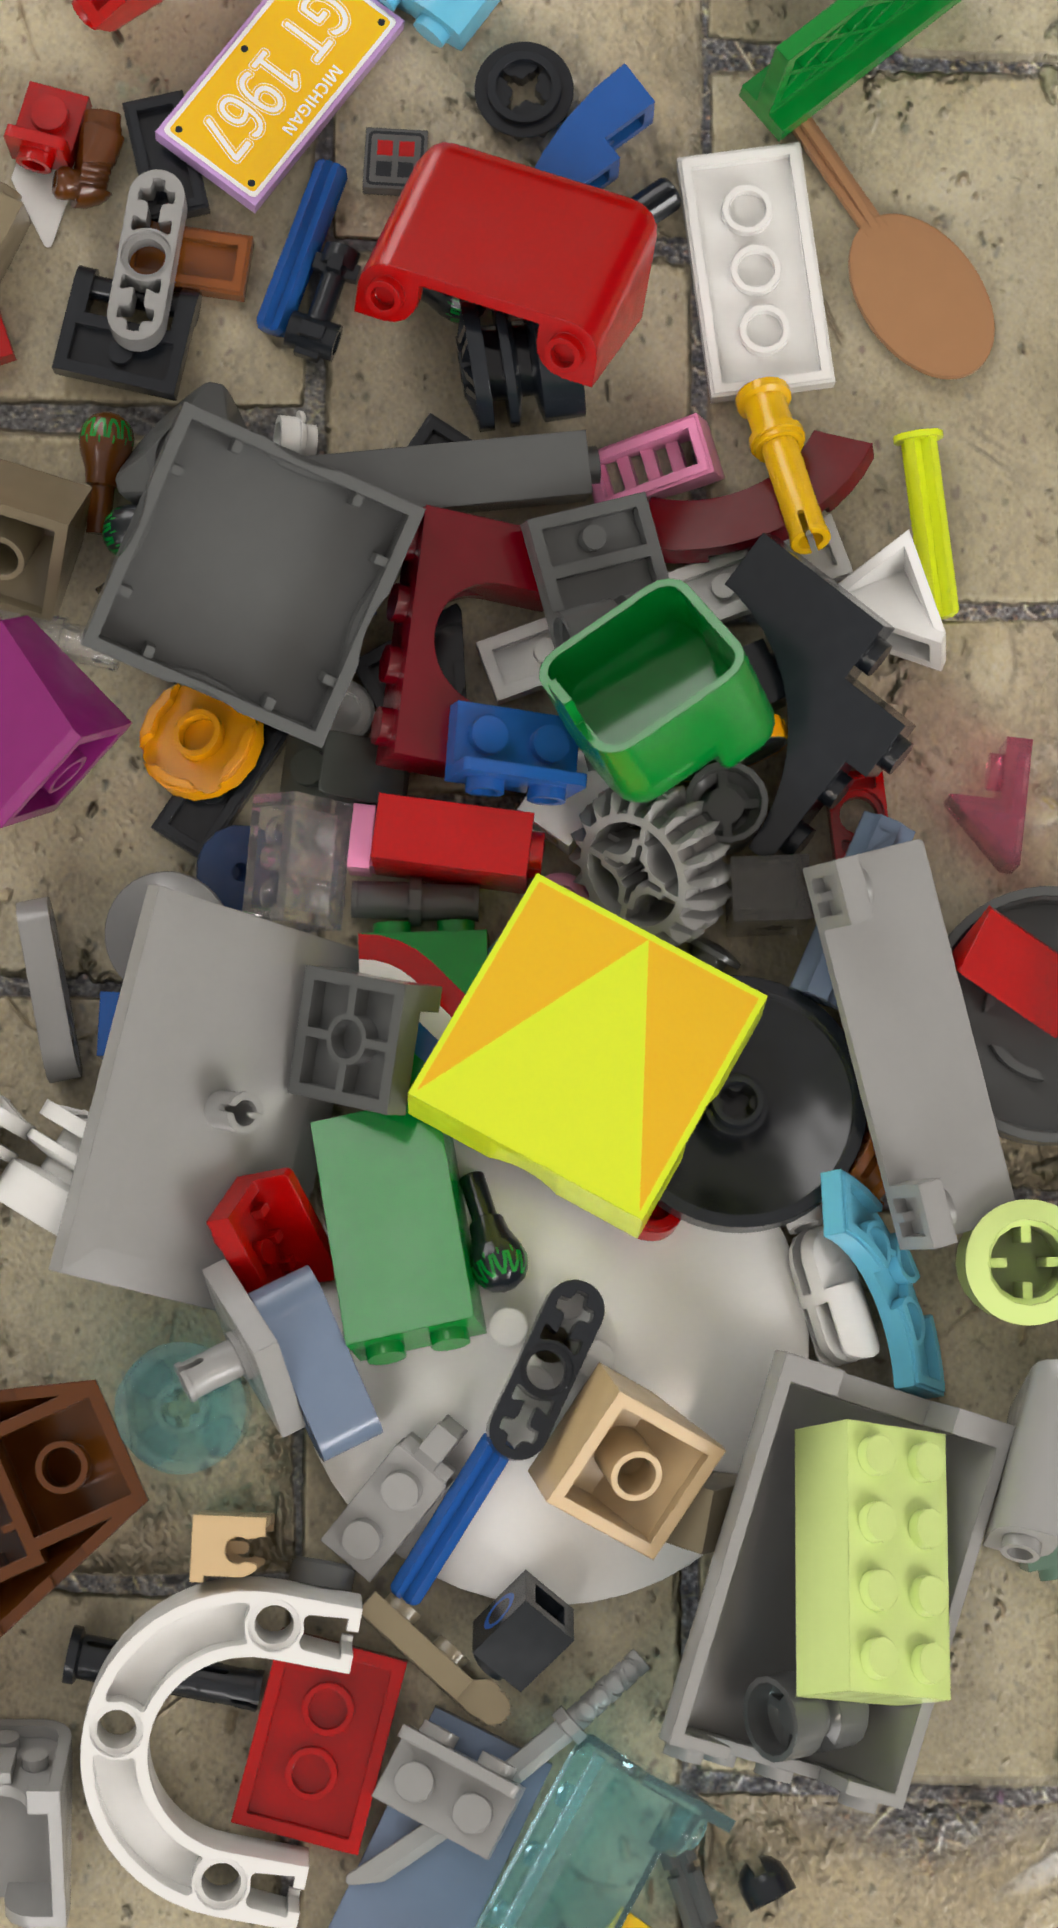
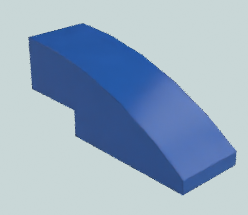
(596, 128)

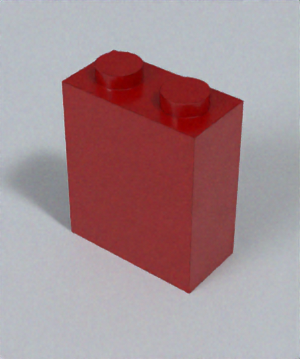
(456, 843)

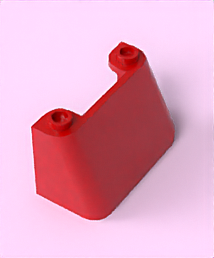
(520, 247)

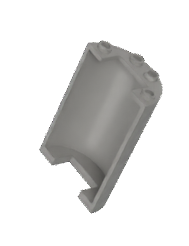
(749, 1595)

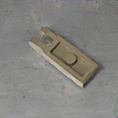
(436, 1660)

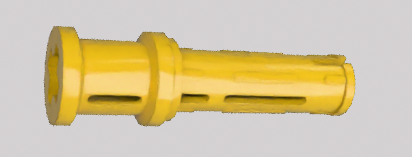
(778, 443)

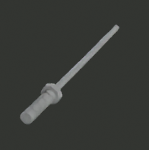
(566, 1727)

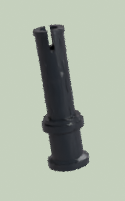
(211, 1684)

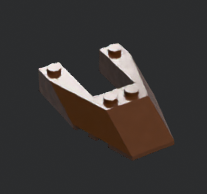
(61, 1488)

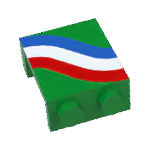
(437, 958)

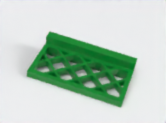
(832, 56)

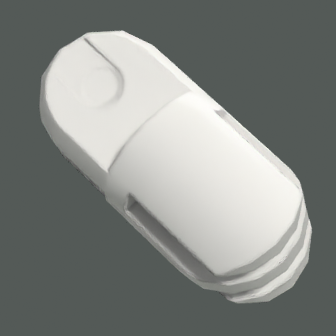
(832, 1300)

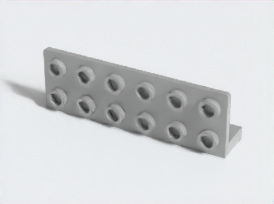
(910, 1042)

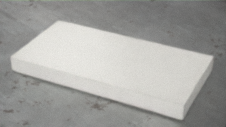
(755, 269)

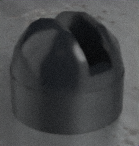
(766, 1887)

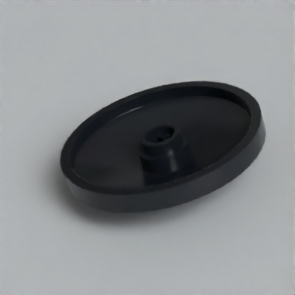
(775, 1123)

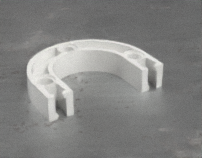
(120, 1785)

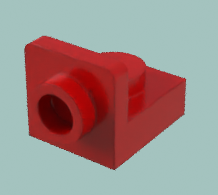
(47, 128)

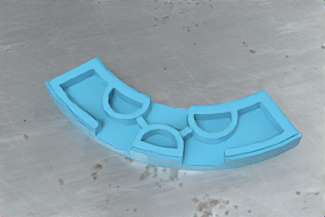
(857, 1228)

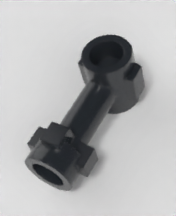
(313, 333)

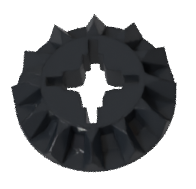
(519, 64)

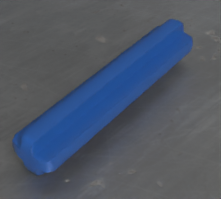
(301, 245)
(448, 1523)

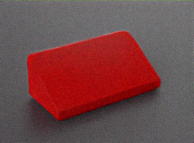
(1012, 968)

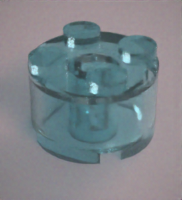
(161, 1438)

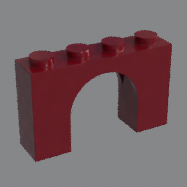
(447, 561)

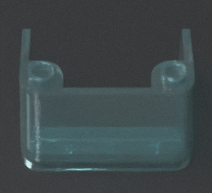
(597, 1842)

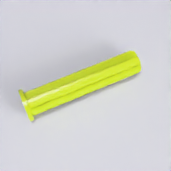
(929, 514)

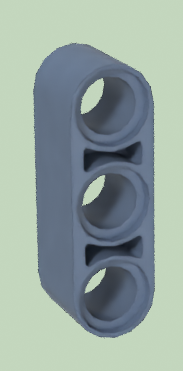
(318, 1363)

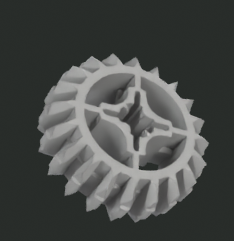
(668, 857)

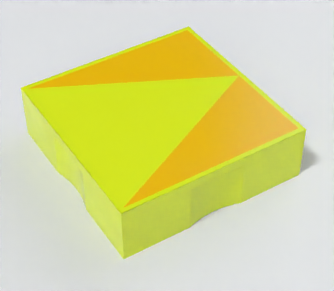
(586, 1054)

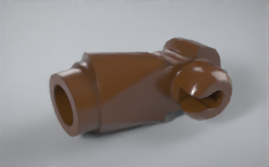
(96, 155)

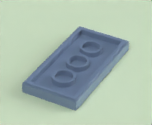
(448, 1882)

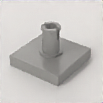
(246, 1352)

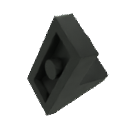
(340, 770)

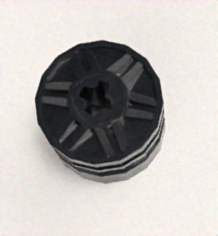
(504, 364)

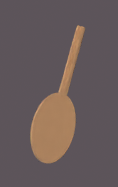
(908, 278)

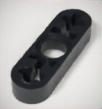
(580, 1332)

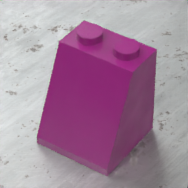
(50, 722)

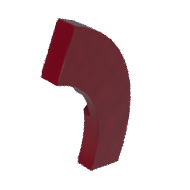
(734, 522)

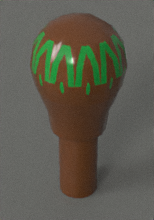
(104, 446)

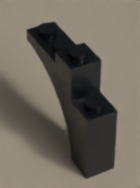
(834, 721)

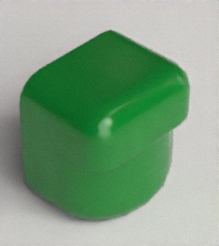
(657, 692)

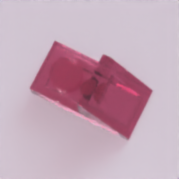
(998, 822)

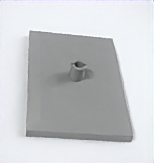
(195, 1031)

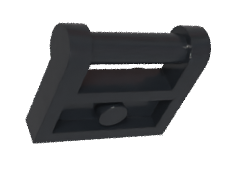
(92, 354)

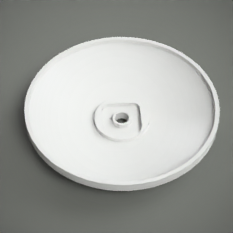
(680, 1318)

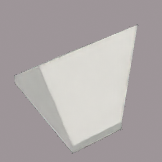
(899, 593)

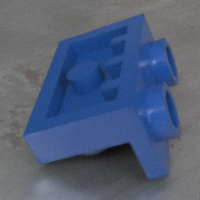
(512, 751)

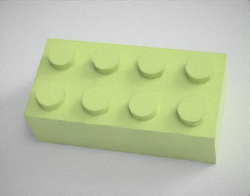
(871, 1564)

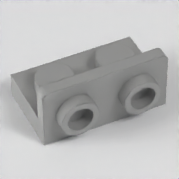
(448, 1789)

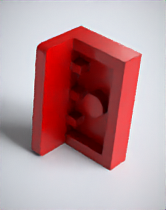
(270, 1229)

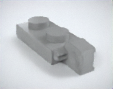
(395, 1499)

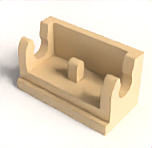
(215, 1543)

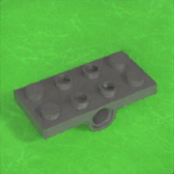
(592, 561)

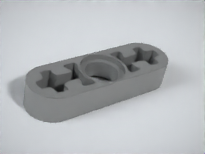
(137, 215)
(49, 989)

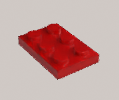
(320, 1749)

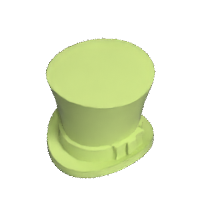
(1013, 1262)

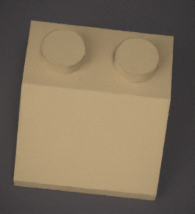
(625, 1462)

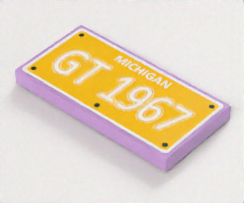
(276, 90)

